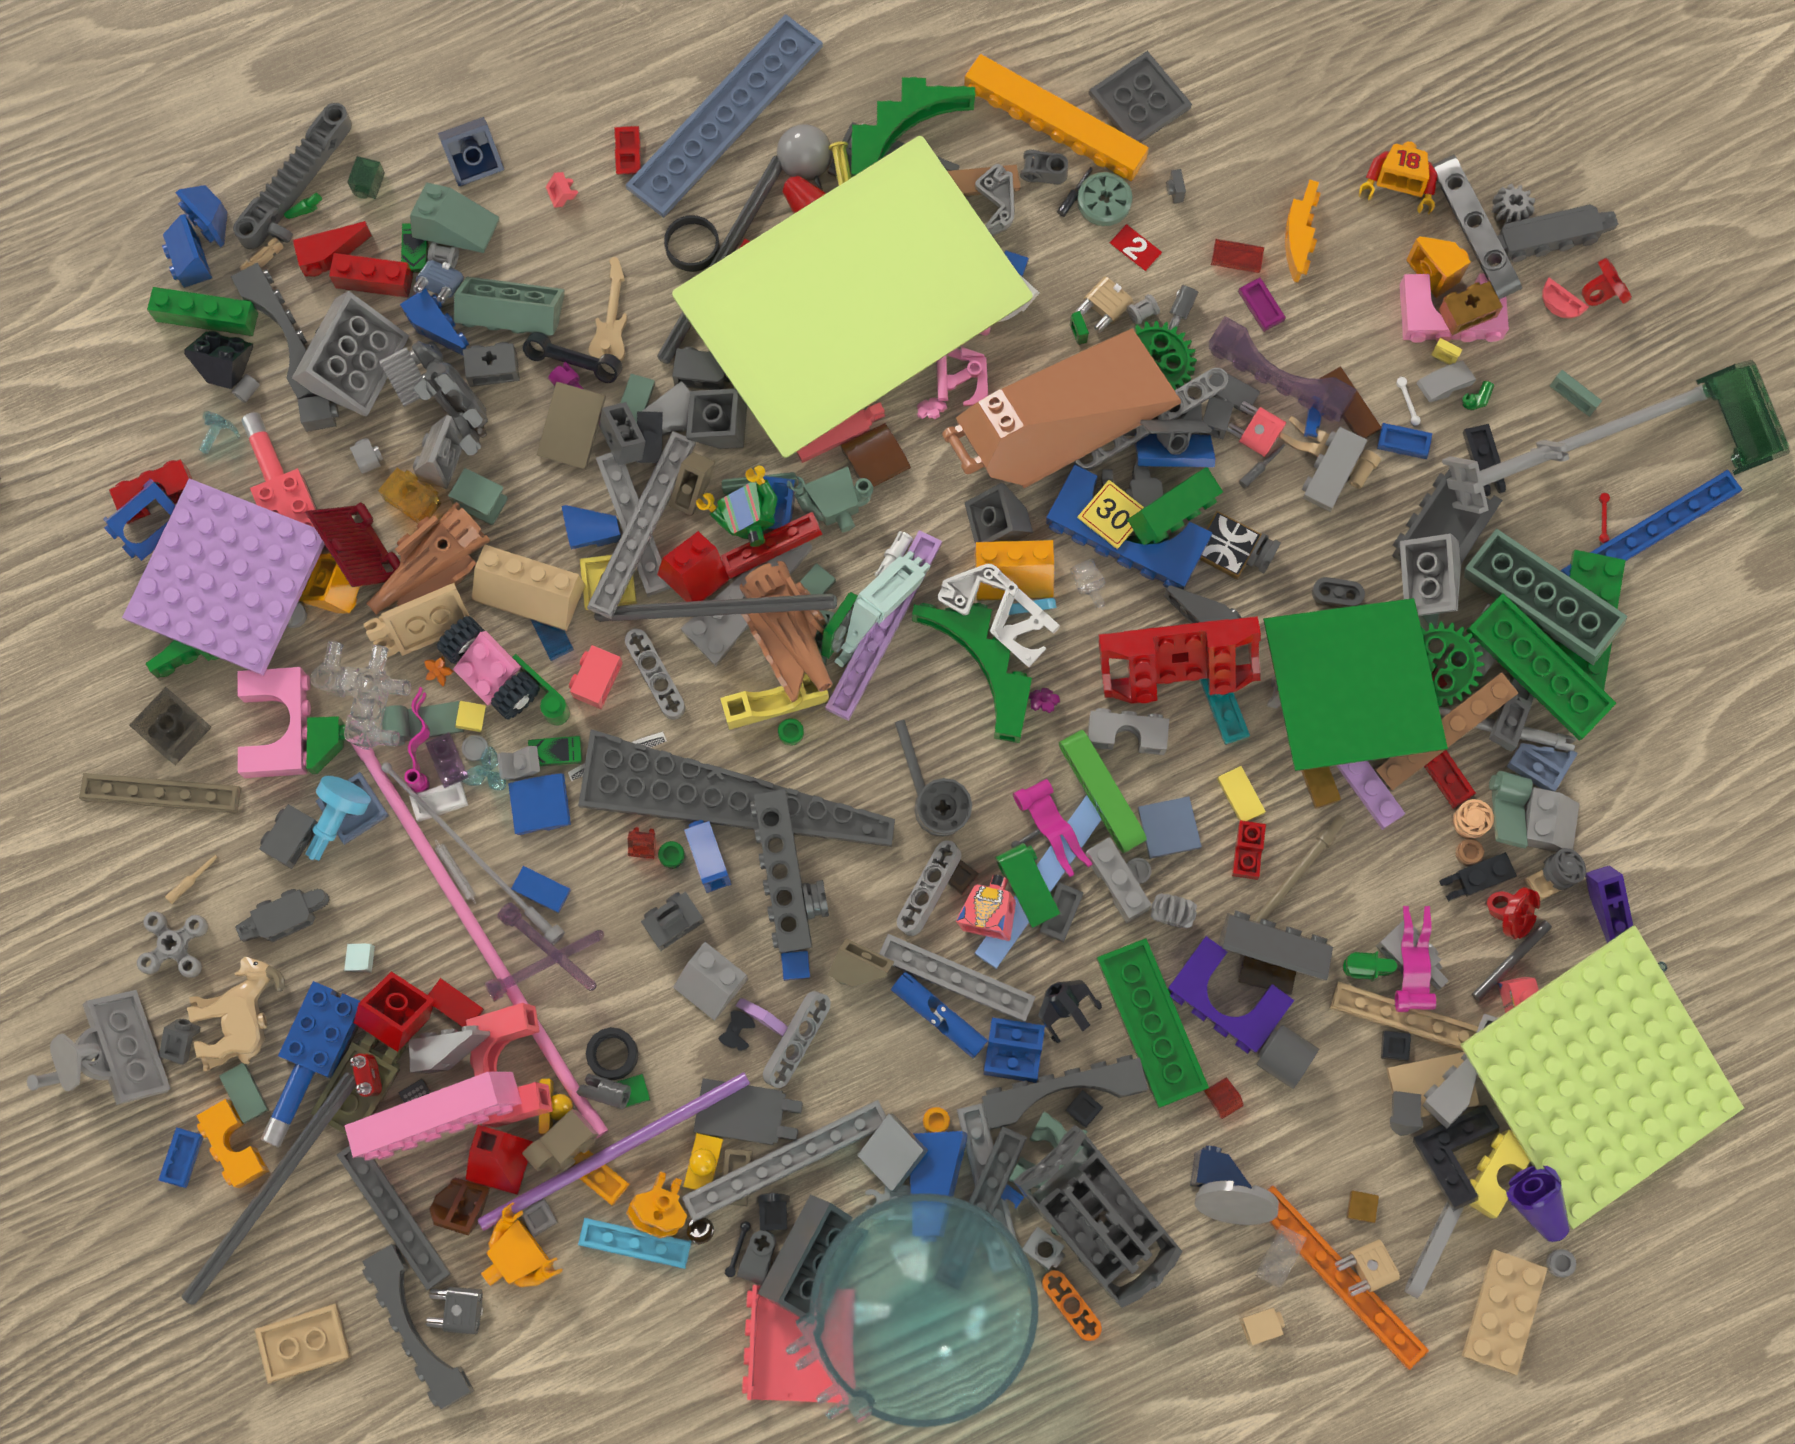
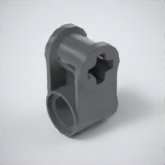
(1042, 167)
(755, 1262)

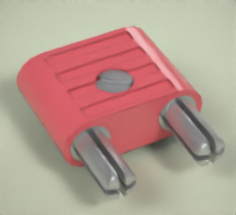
(1261, 431)

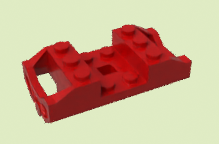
(1181, 654)

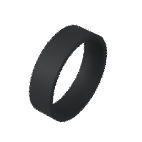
(682, 221)

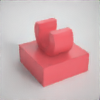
(559, 189)

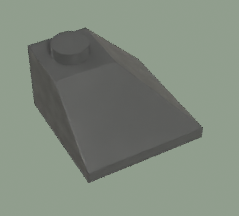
(998, 516)

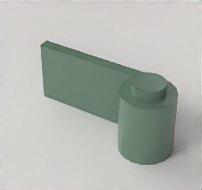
(439, 719)
(1508, 797)

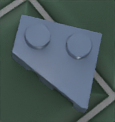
(1541, 765)

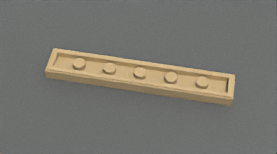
(1414, 1022)

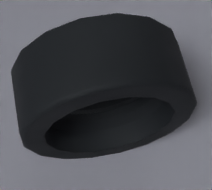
(594, 1043)

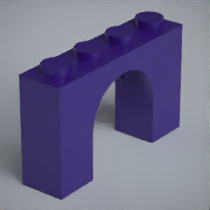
(1248, 1030)

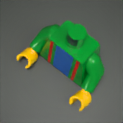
(746, 510)

